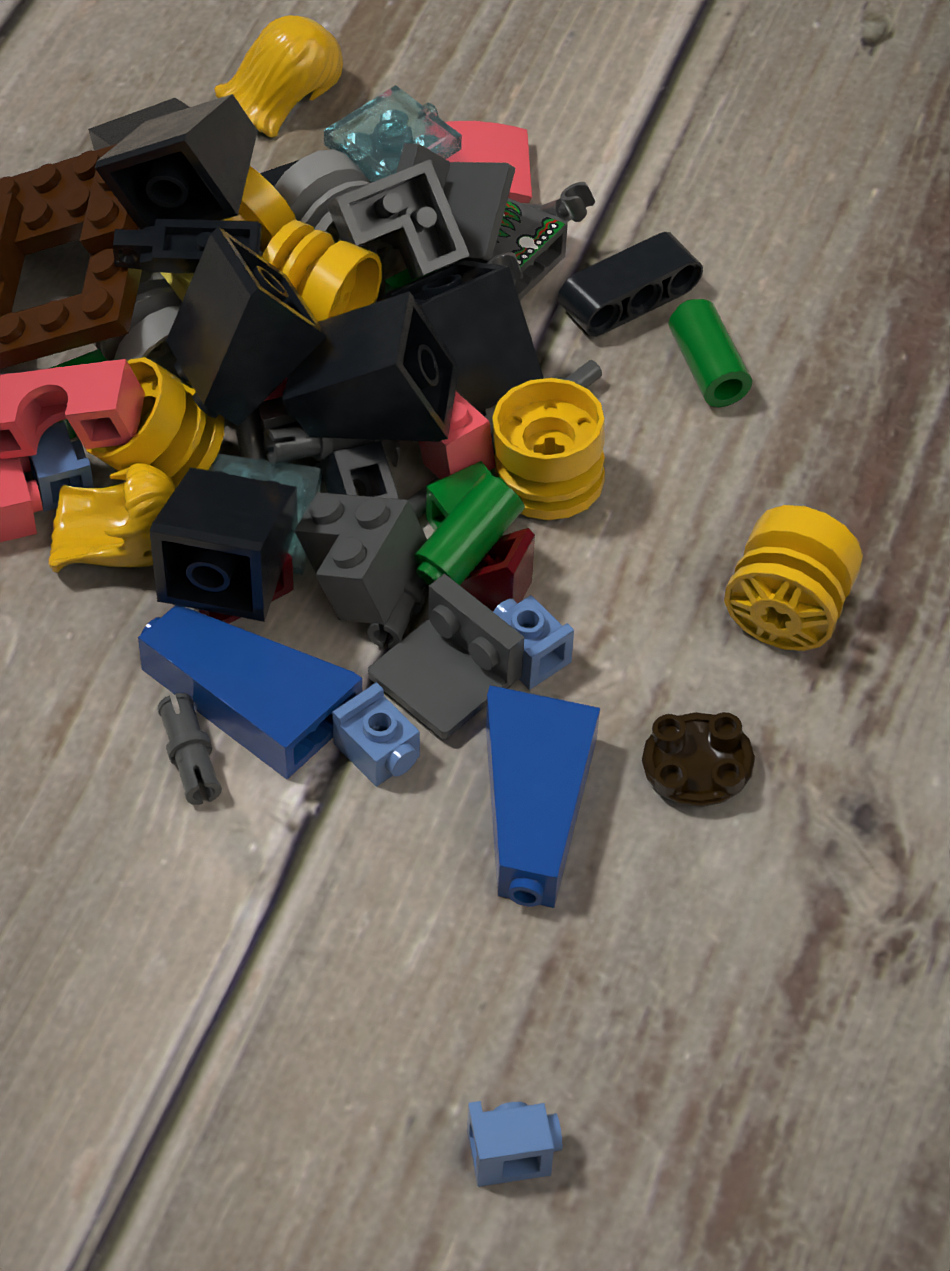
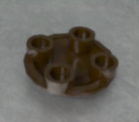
(698, 758)

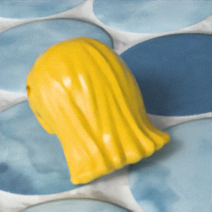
(282, 68)
(110, 522)

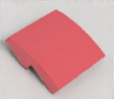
(497, 144)

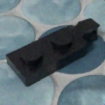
(177, 243)

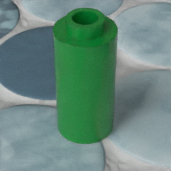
(710, 352)
(469, 531)

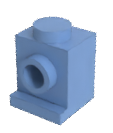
(59, 463)
(546, 641)
(375, 735)
(512, 1142)

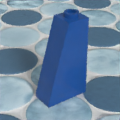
(247, 685)
(537, 782)

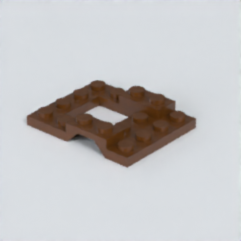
(48, 210)

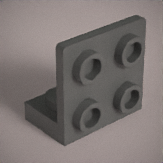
(474, 193)
(450, 660)

